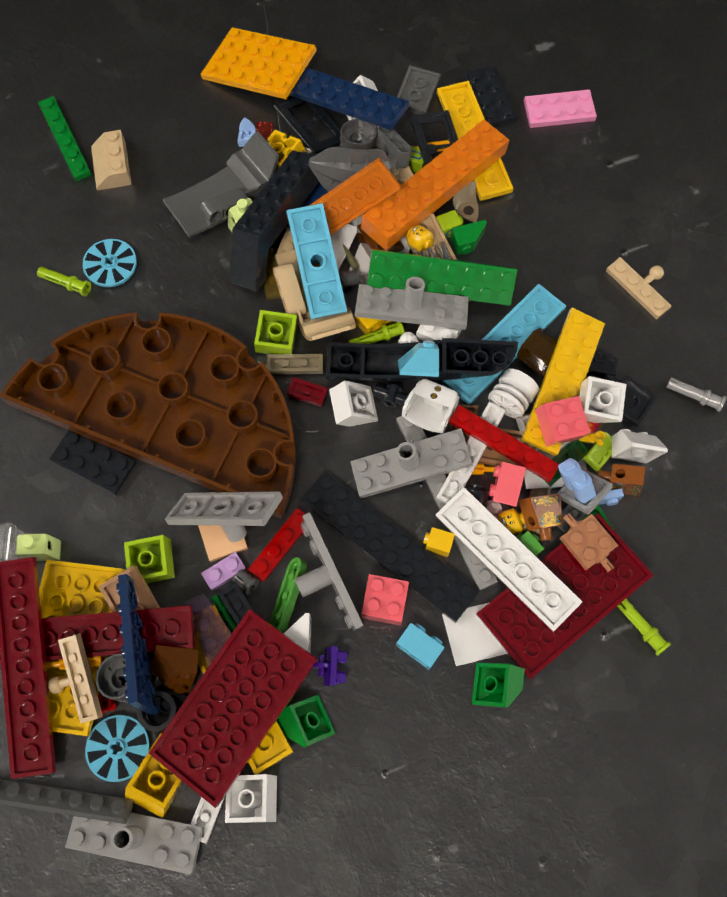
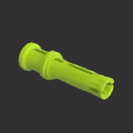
(71, 283)
(384, 333)
(649, 634)

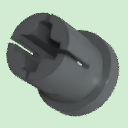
(349, 278)
(246, 582)

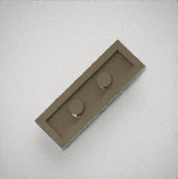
(295, 363)

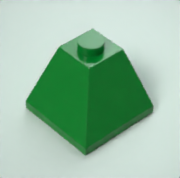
(497, 684)
(306, 722)

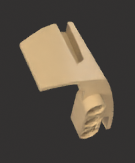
(294, 301)

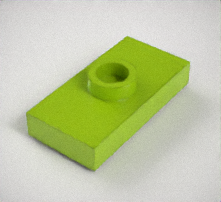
(598, 455)

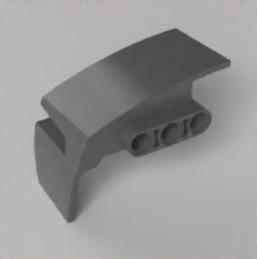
(210, 200)

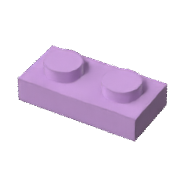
(223, 571)

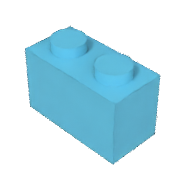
(420, 645)

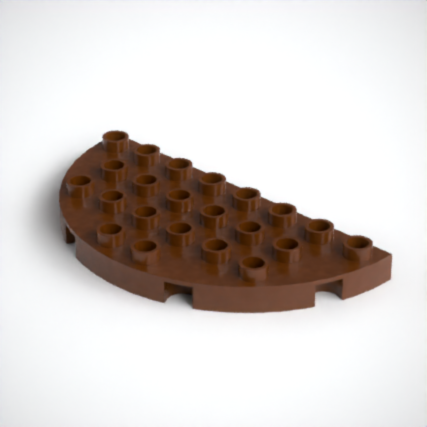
(168, 397)

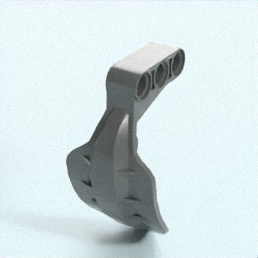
(340, 163)

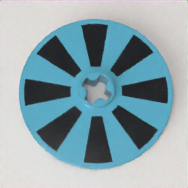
(108, 275)
(102, 756)

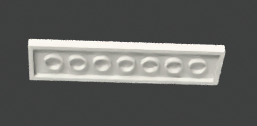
(508, 559)

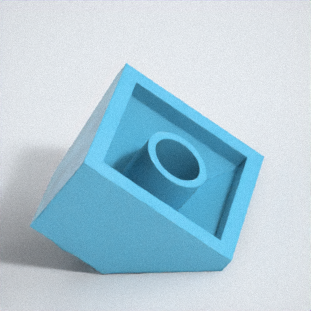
(420, 360)

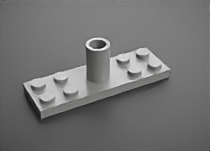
(412, 305)
(411, 463)
(226, 509)
(325, 575)
(150, 842)

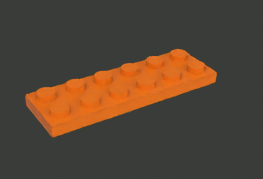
(358, 194)

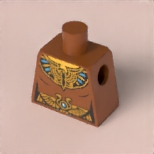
(627, 477)
(542, 514)

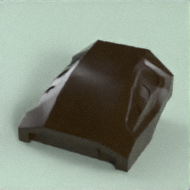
(537, 351)

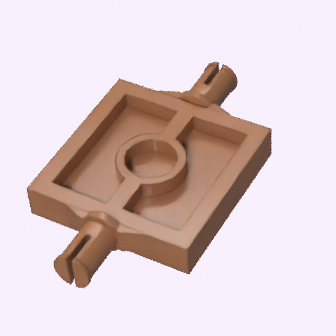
(588, 542)

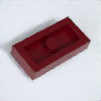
(307, 392)

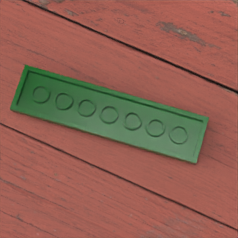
(443, 276)

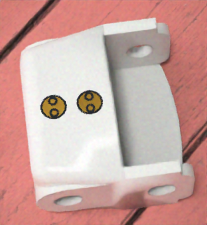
(430, 406)

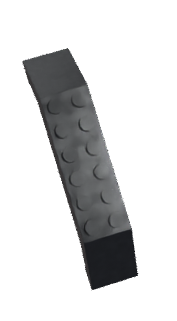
(268, 218)

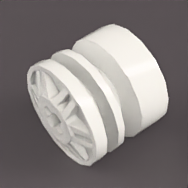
(514, 392)

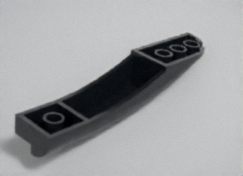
(380, 361)

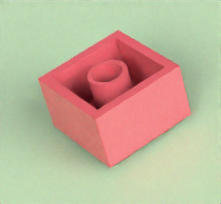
(562, 421)
(507, 483)
(384, 599)

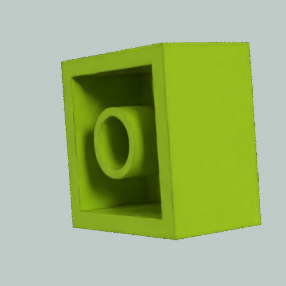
(275, 333)
(152, 558)

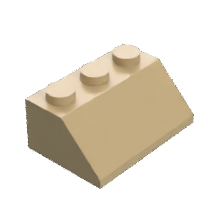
(110, 161)

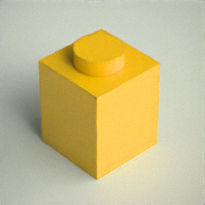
(439, 541)

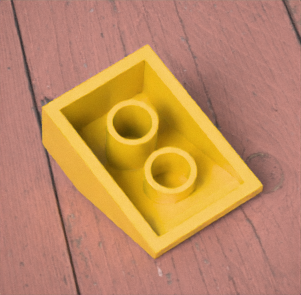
(153, 786)

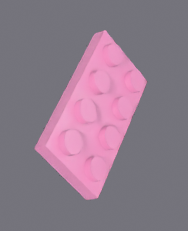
(559, 108)

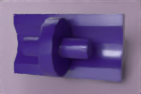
(328, 666)

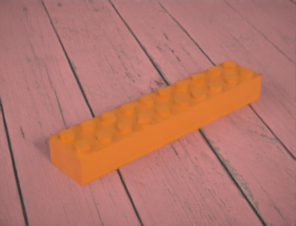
(434, 184)

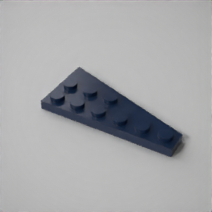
(134, 650)

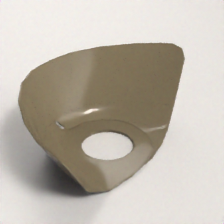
(465, 198)

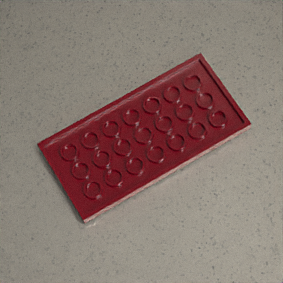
(530, 639)
(233, 707)

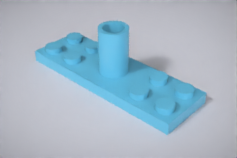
(311, 246)

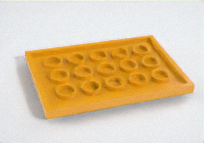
(259, 62)

